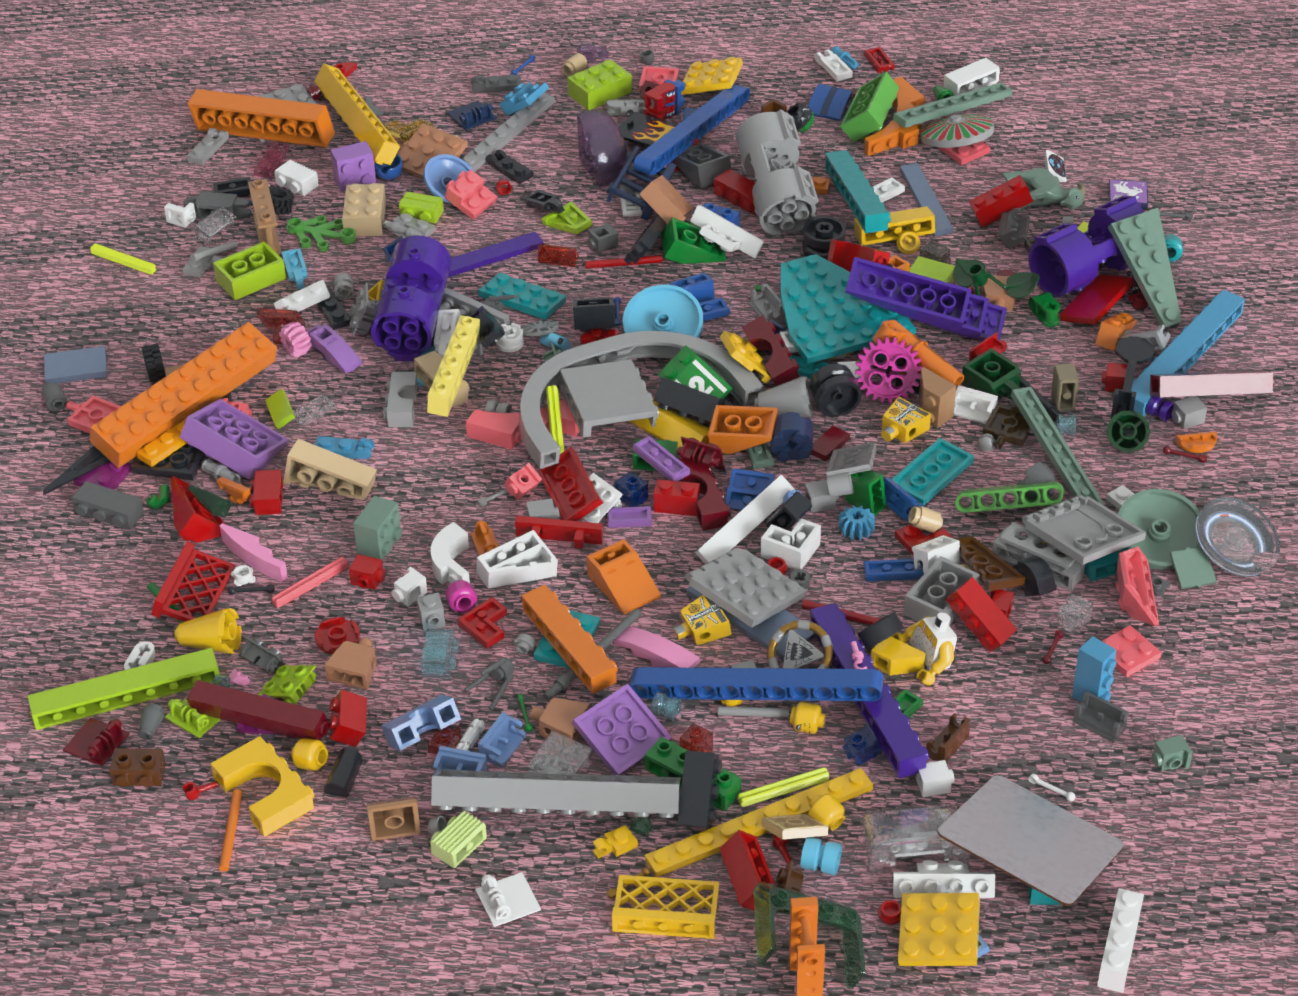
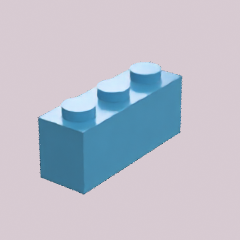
(1094, 669)

